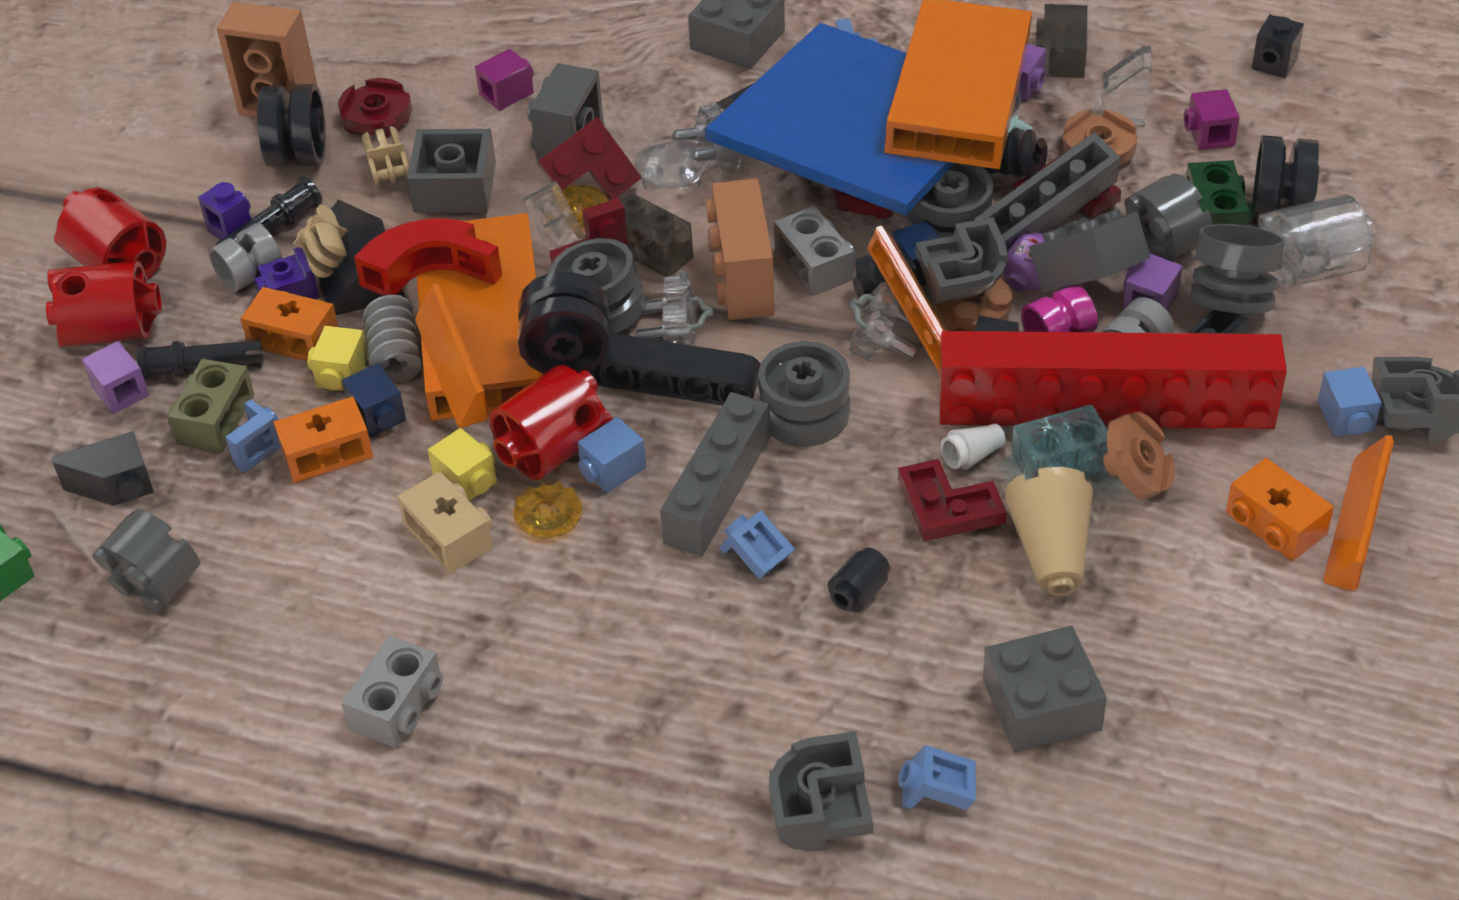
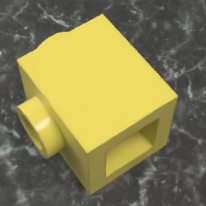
(337, 356)
(464, 462)

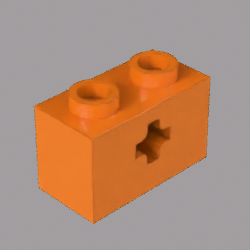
(287, 322)
(323, 439)
(1279, 509)

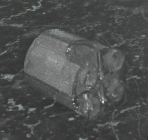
(1321, 239)

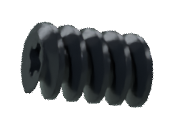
(1022, 154)

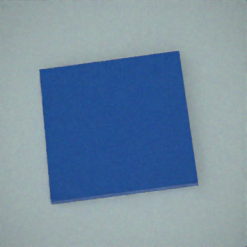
(827, 119)

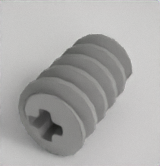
(392, 337)

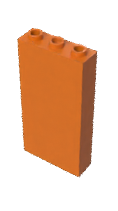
(959, 83)
(487, 315)

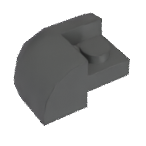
(963, 263)
(1417, 396)
(820, 792)

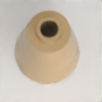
(1053, 525)

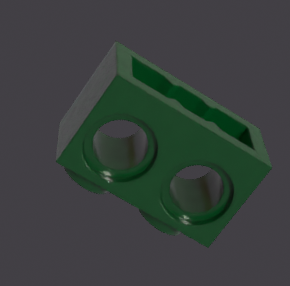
(1221, 191)

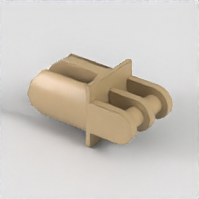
(386, 160)
(322, 242)

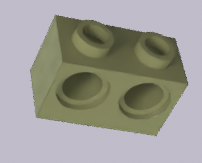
(210, 405)

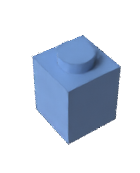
(1349, 401)
(611, 455)

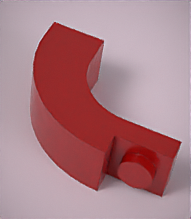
(425, 246)

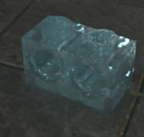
(1061, 440)

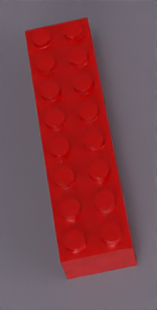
(1167, 376)

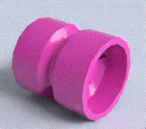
(1067, 312)

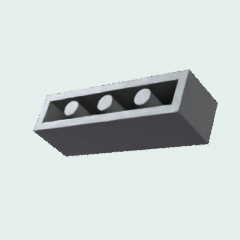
(1056, 190)
(715, 474)

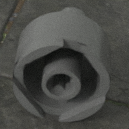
(1169, 215)
(146, 559)

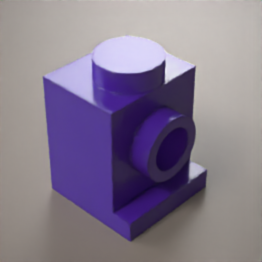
(224, 209)
(289, 275)

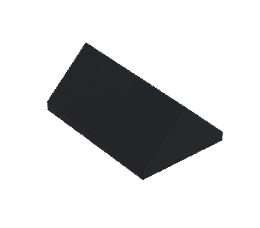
(343, 285)

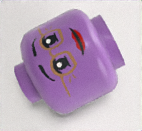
(1020, 268)

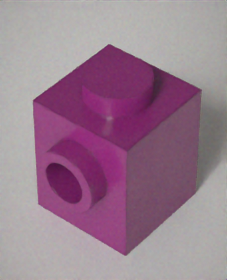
(504, 79)
(1212, 119)

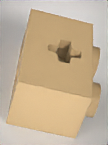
(446, 521)

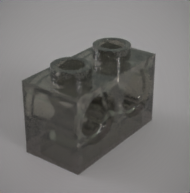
(657, 236)

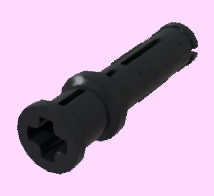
(284, 208)
(179, 358)

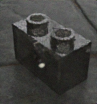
(1064, 38)

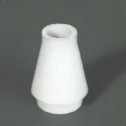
(968, 446)

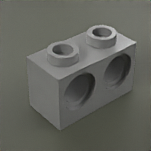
(814, 250)
(392, 692)

